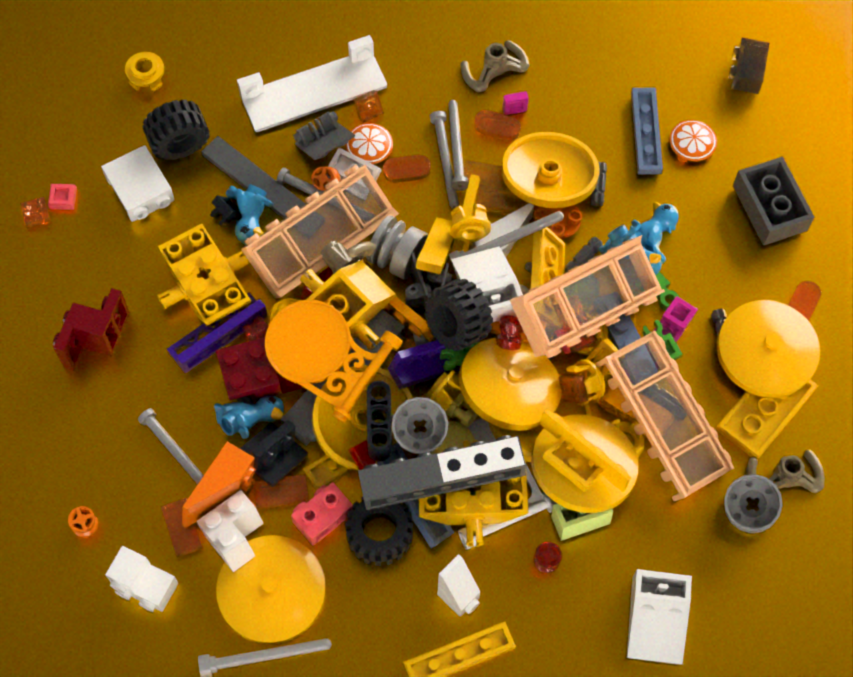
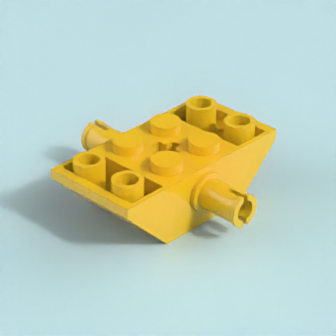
(203, 276)
(358, 294)
(491, 505)

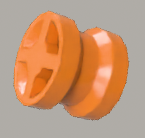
(320, 178)
(78, 517)

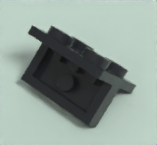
(275, 452)

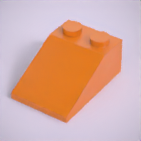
(226, 476)

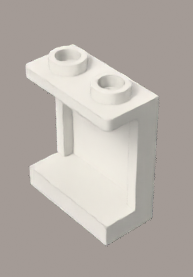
(138, 183)

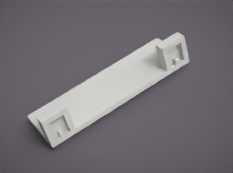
(312, 89)

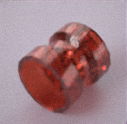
(510, 333)

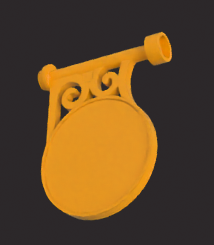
(311, 345)

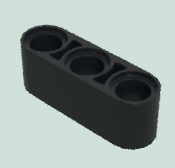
(377, 431)

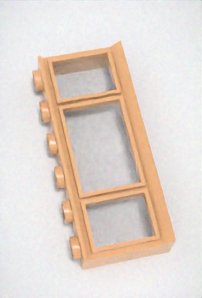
(341, 213)
(587, 298)
(667, 414)

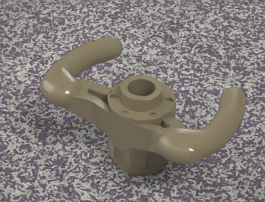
(496, 63)
(337, 256)
(791, 472)

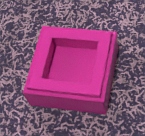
(515, 103)

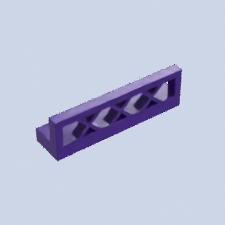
(217, 337)
(418, 364)

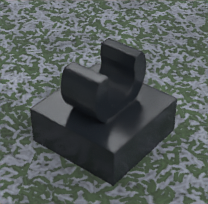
(227, 208)

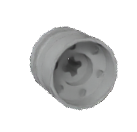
(396, 246)
(420, 409)
(753, 488)

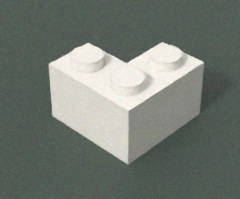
(228, 526)
(136, 578)

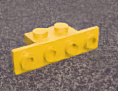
(579, 458)

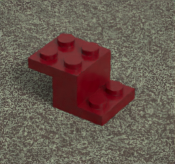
(91, 329)
(250, 372)

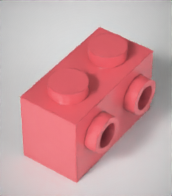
(321, 513)

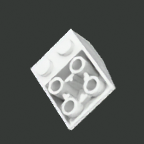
(493, 276)
(658, 616)

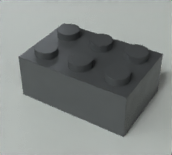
(773, 200)

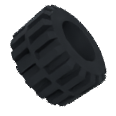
(176, 129)
(458, 314)
(379, 550)

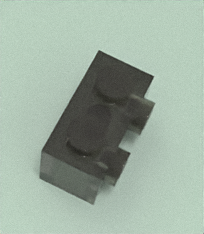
(749, 65)

